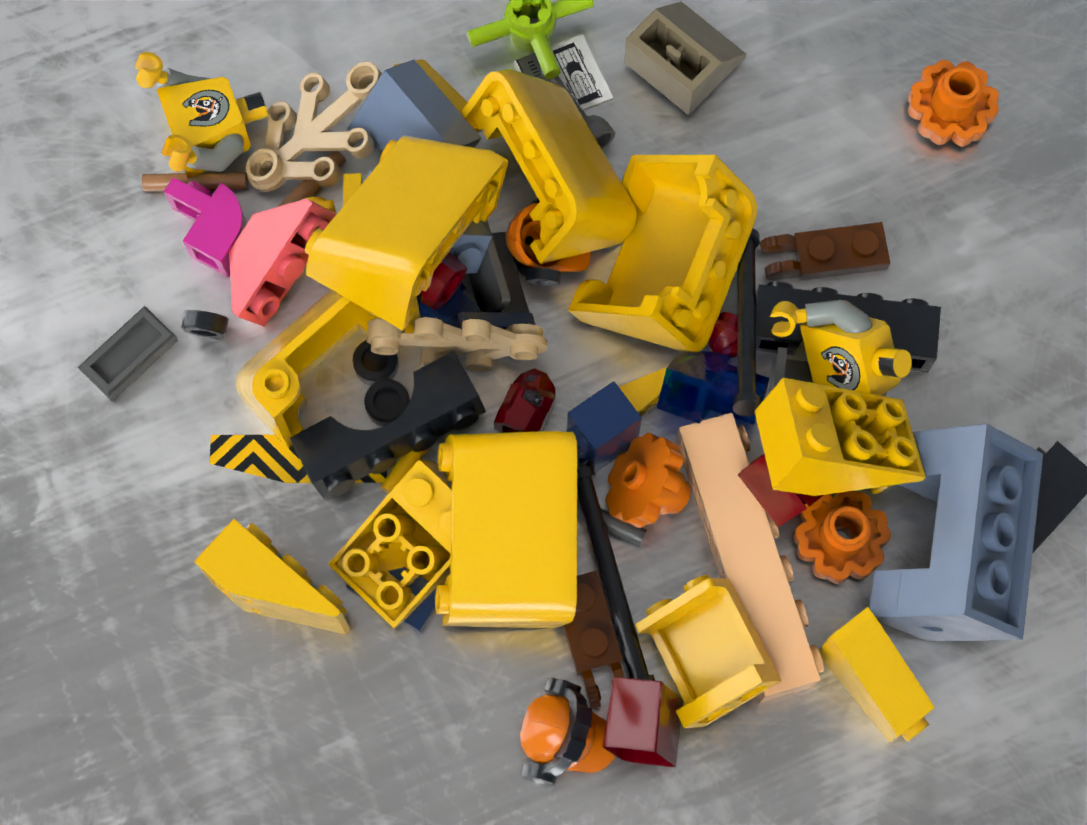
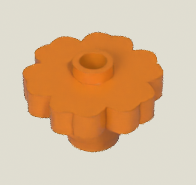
(953, 103)
(647, 481)
(836, 556)

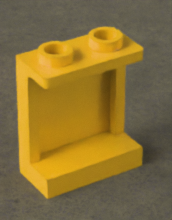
(709, 650)

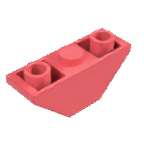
(271, 257)

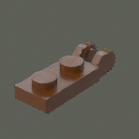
(828, 252)
(592, 636)

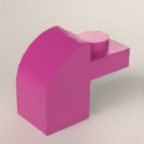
(216, 223)

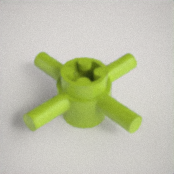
(529, 36)

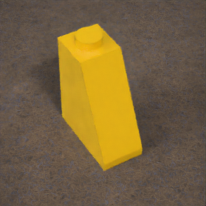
(877, 677)

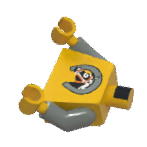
(202, 117)
(845, 346)

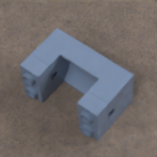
(980, 543)

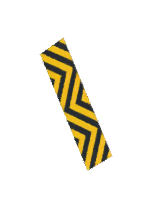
(265, 458)

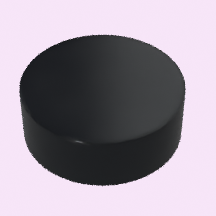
(204, 323)
(372, 366)
(385, 401)

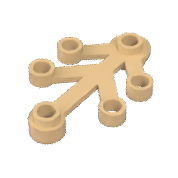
(312, 133)
(476, 338)

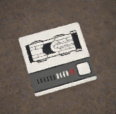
(578, 71)

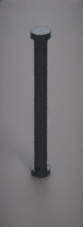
(746, 399)
(610, 575)

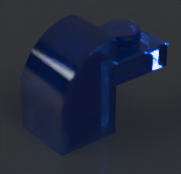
(703, 383)

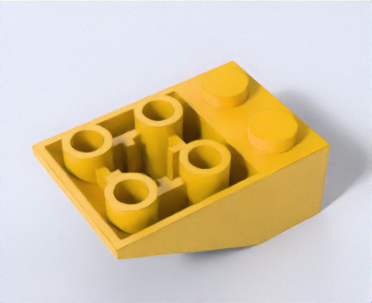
(835, 439)
(404, 531)
(259, 582)

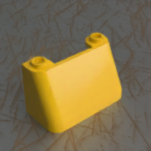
(577, 188)
(404, 223)
(679, 255)
(273, 376)
(511, 530)

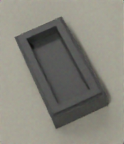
(128, 353)

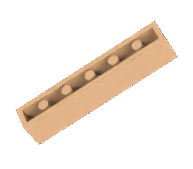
(746, 551)

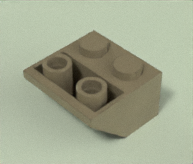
(681, 55)

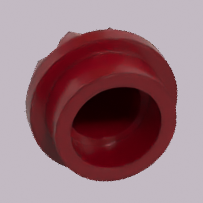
(724, 335)

